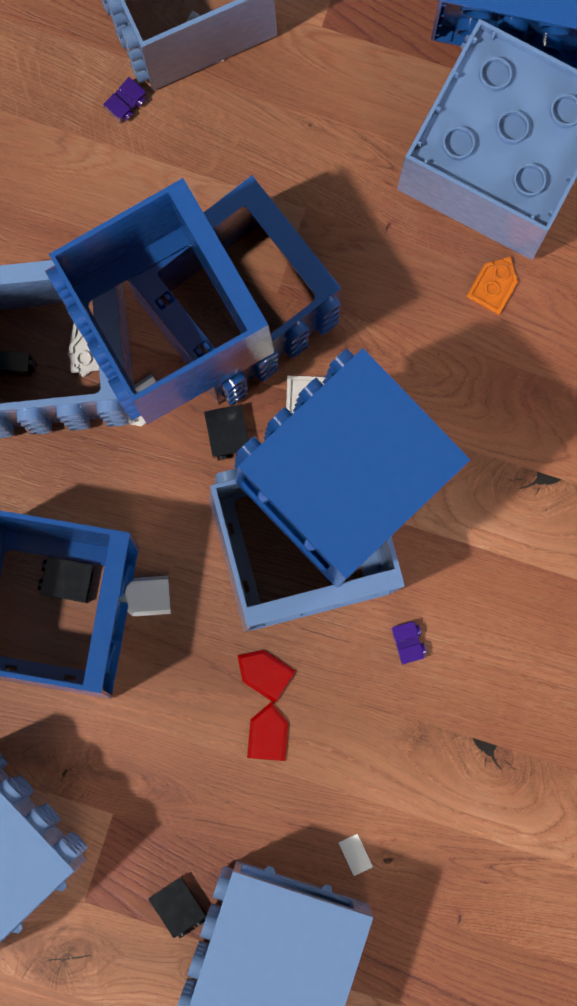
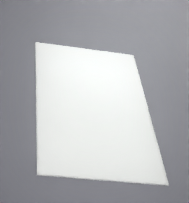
(355, 854)

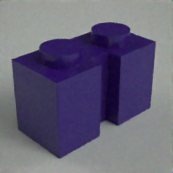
(125, 100)
(408, 643)

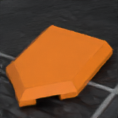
(494, 285)

